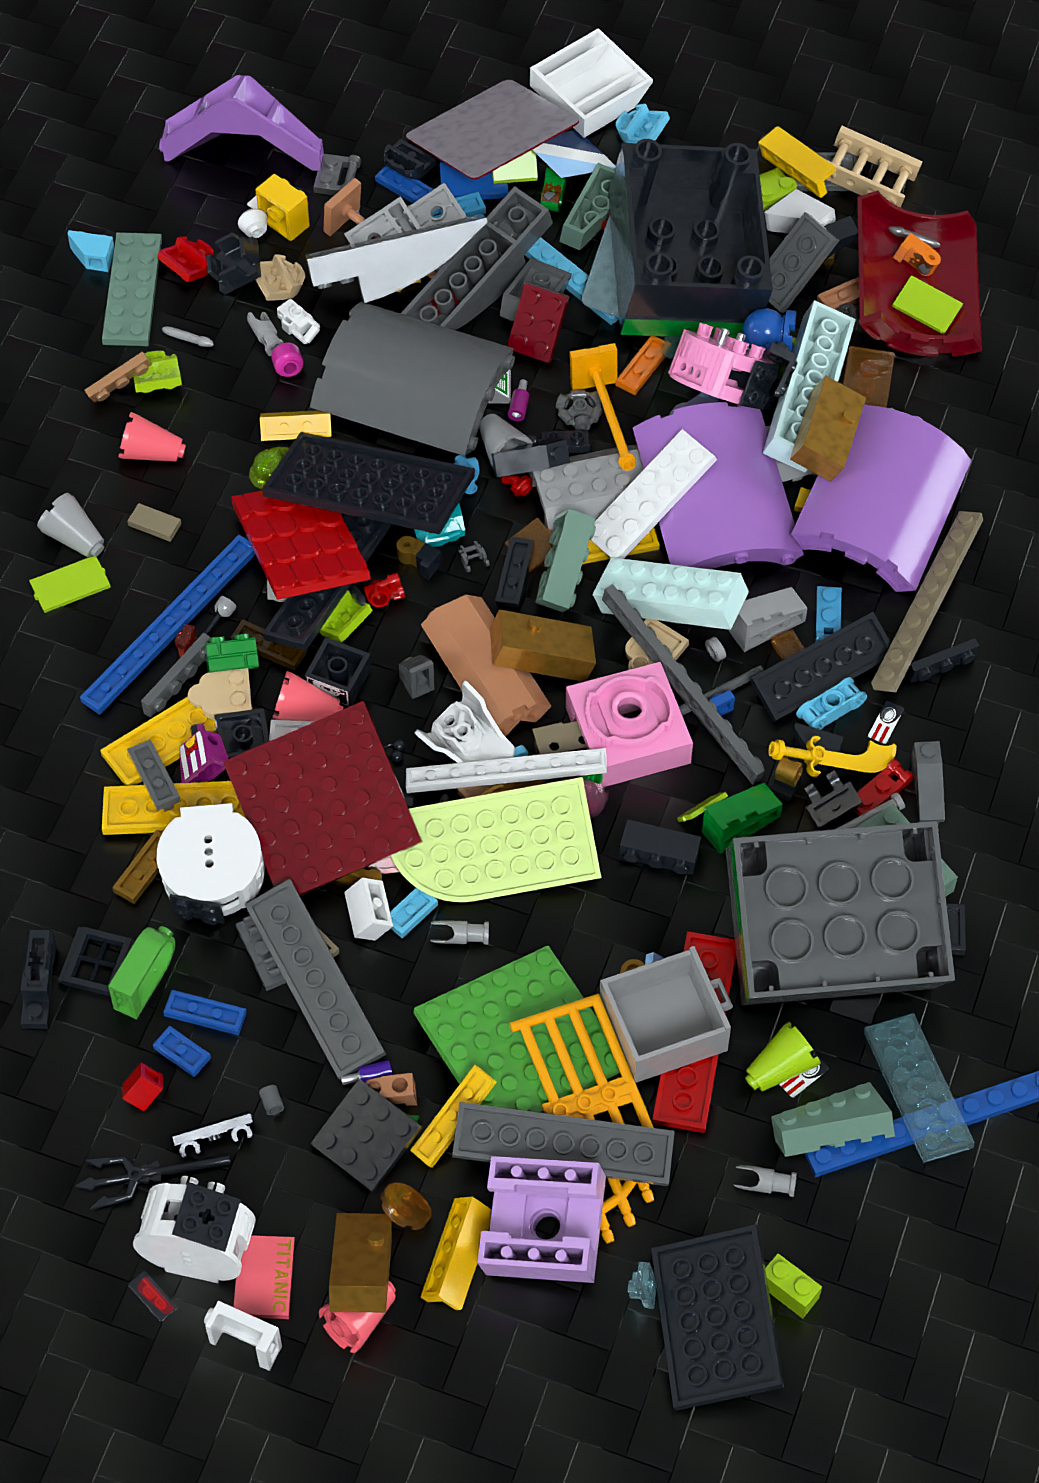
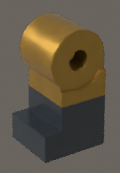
(419, 555)
(787, 779)

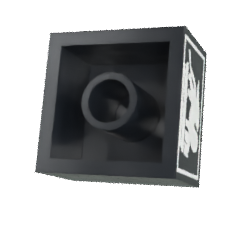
(339, 670)

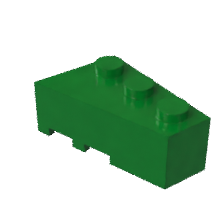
(740, 815)

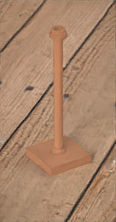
(344, 207)

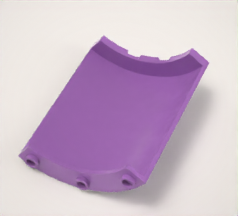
(887, 497)
(738, 504)

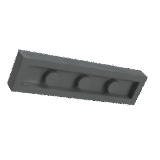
(172, 681)

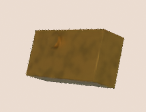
(828, 428)
(542, 646)
(360, 1263)

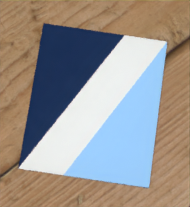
(571, 154)

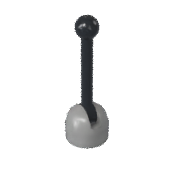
(224, 608)

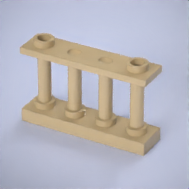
(876, 153)

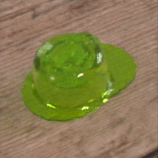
(265, 465)

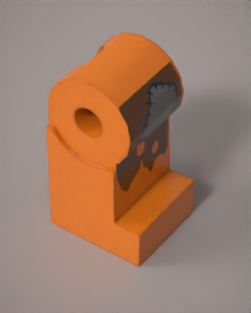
(918, 255)

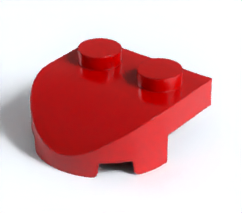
(187, 258)

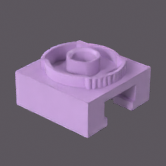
(534, 1190)

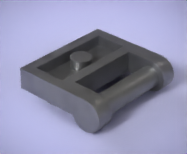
(332, 165)

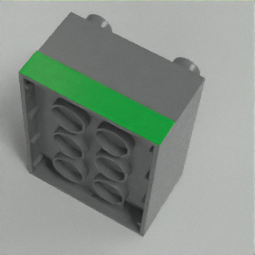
(839, 913)

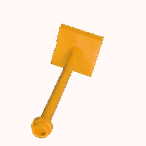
(596, 369)

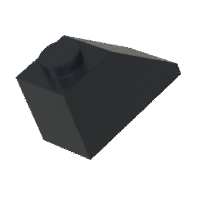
(828, 741)

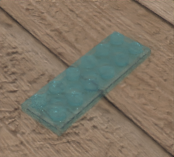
(919, 1088)

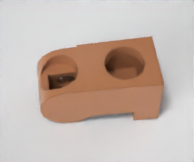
(396, 1088)

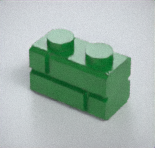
(231, 654)

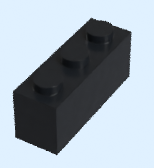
(659, 847)

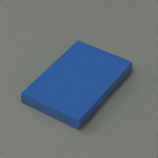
(461, 185)

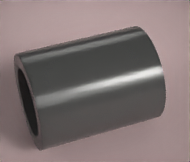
(271, 1100)

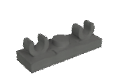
(154, 776)
(260, 954)

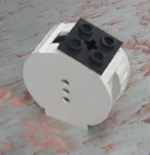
(210, 862)
(194, 1230)

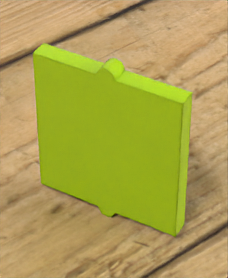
(698, 809)

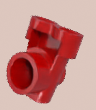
(381, 591)

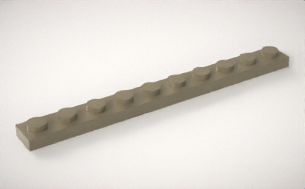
(927, 602)

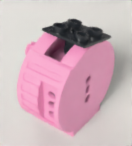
(724, 367)

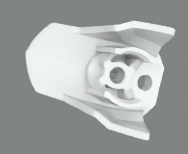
(482, 736)

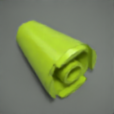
(781, 1059)

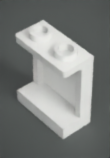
(246, 1328)

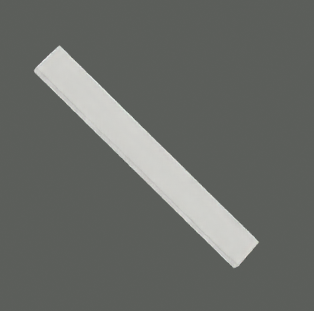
(506, 770)

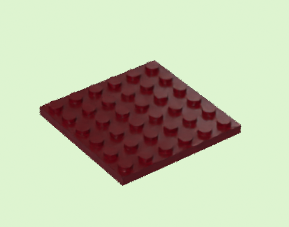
(323, 800)

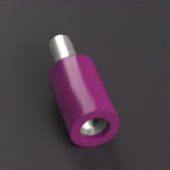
(519, 402)

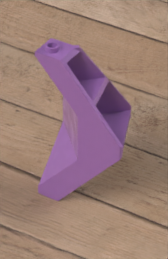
(241, 108)

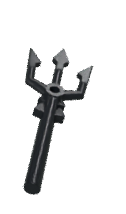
(143, 1174)

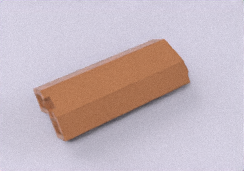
(463, 641)

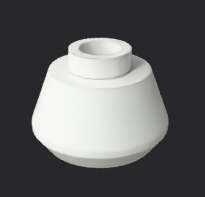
(253, 222)

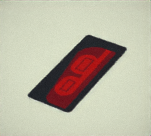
(152, 1296)

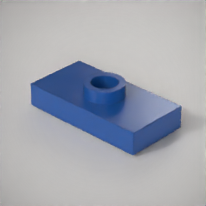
(181, 1051)

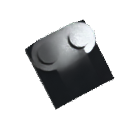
(242, 730)

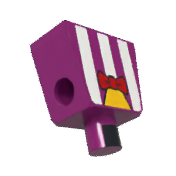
(202, 756)

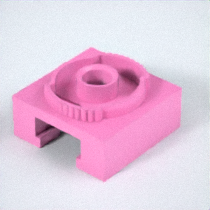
(635, 745)

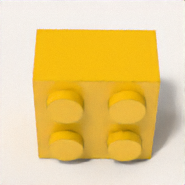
(284, 206)

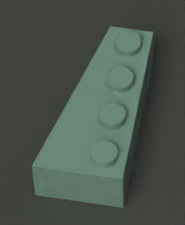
(565, 559)
(833, 1120)

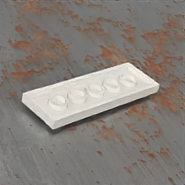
(651, 495)

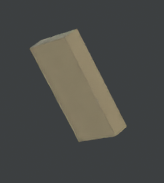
(154, 522)

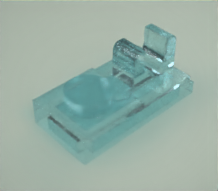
(643, 1285)

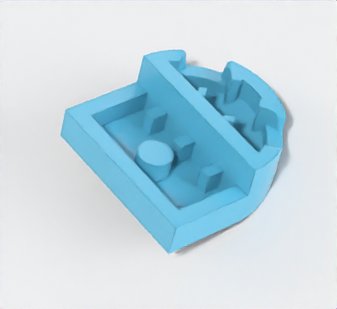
(641, 124)

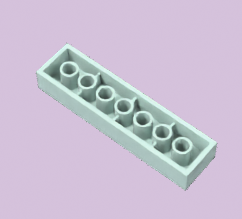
(820, 352)

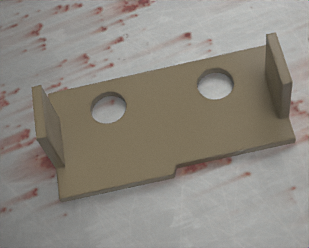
(563, 734)

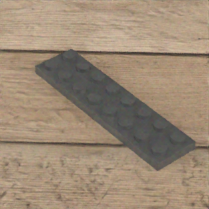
(315, 979)
(620, 1149)

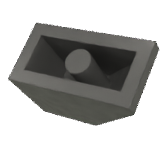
(417, 675)

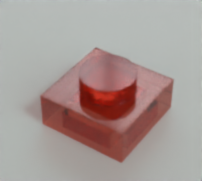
(185, 639)

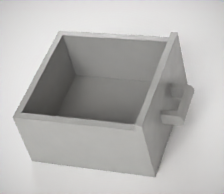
(667, 1014)

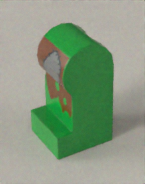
(553, 190)

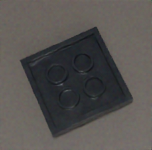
(366, 1135)

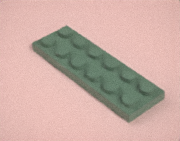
(132, 289)

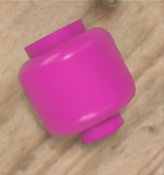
(287, 359)

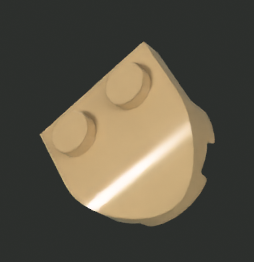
(280, 278)

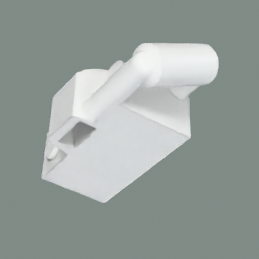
(297, 321)

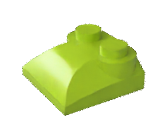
(775, 187)

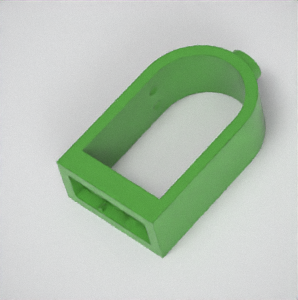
(142, 970)

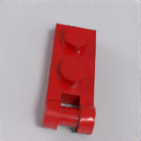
(882, 787)

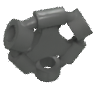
(584, 413)

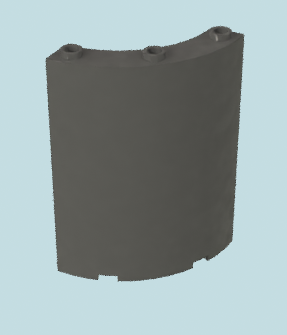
(410, 377)

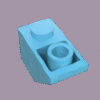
(92, 249)

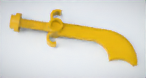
(873, 760)

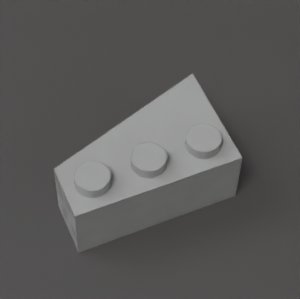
(767, 617)

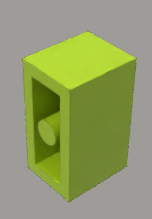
(792, 1286)

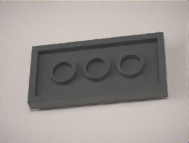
(798, 259)

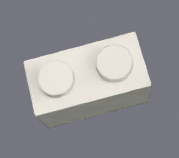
(368, 909)

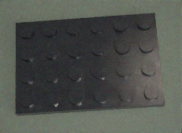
(717, 1318)

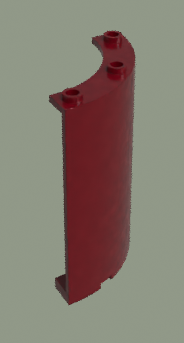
(884, 277)

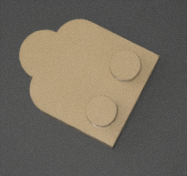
(665, 635)
(222, 692)

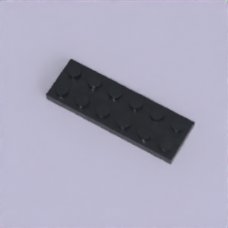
(821, 666)

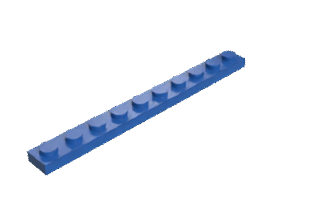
(168, 625)
(973, 1108)

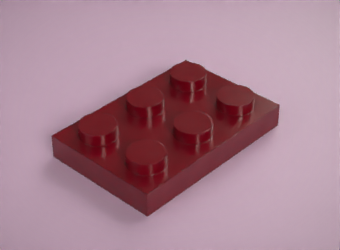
(538, 322)

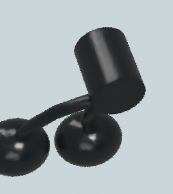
(398, 745)

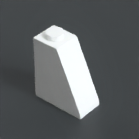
(789, 210)

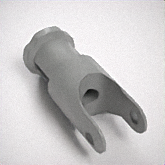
(264, 331)
(464, 932)
(770, 1181)

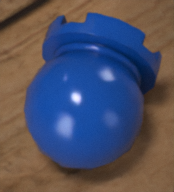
(769, 326)

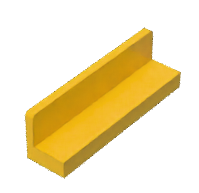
(796, 160)
(457, 1253)

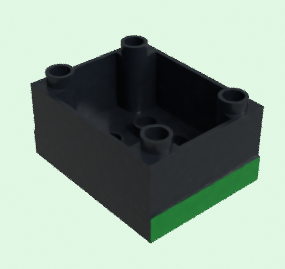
(688, 238)

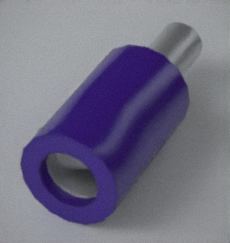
(368, 1072)

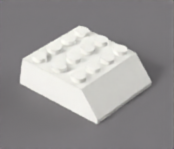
(591, 81)

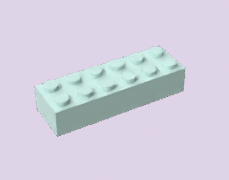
(676, 592)

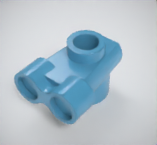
(472, 463)

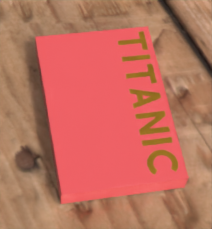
(266, 1277)

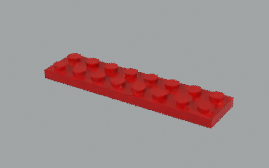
(687, 1091)

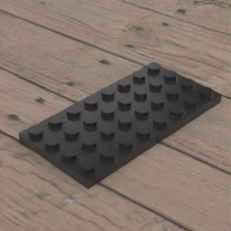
(369, 482)

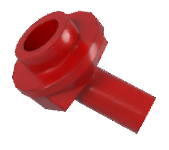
(519, 486)

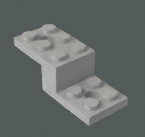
(399, 218)

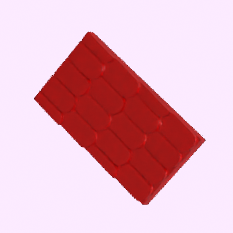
(299, 545)

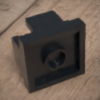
(236, 264)

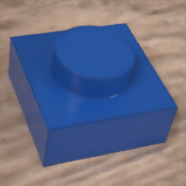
(724, 702)

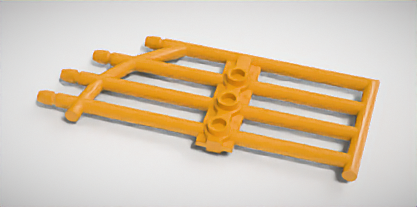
(594, 1100)

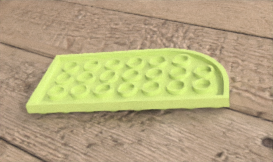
(502, 843)

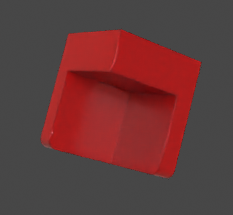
(142, 1087)

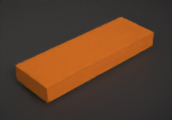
(641, 366)

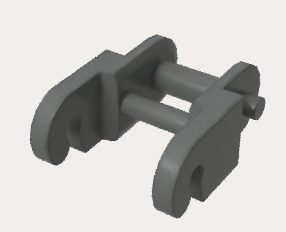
(480, 552)

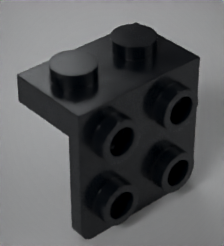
(778, 353)

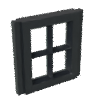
(76, 953)

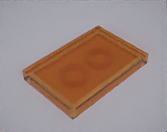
(869, 374)

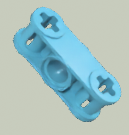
(844, 697)

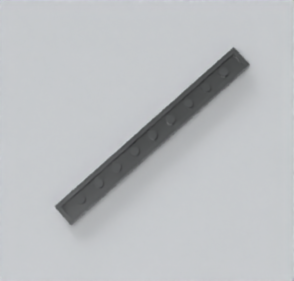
(685, 687)

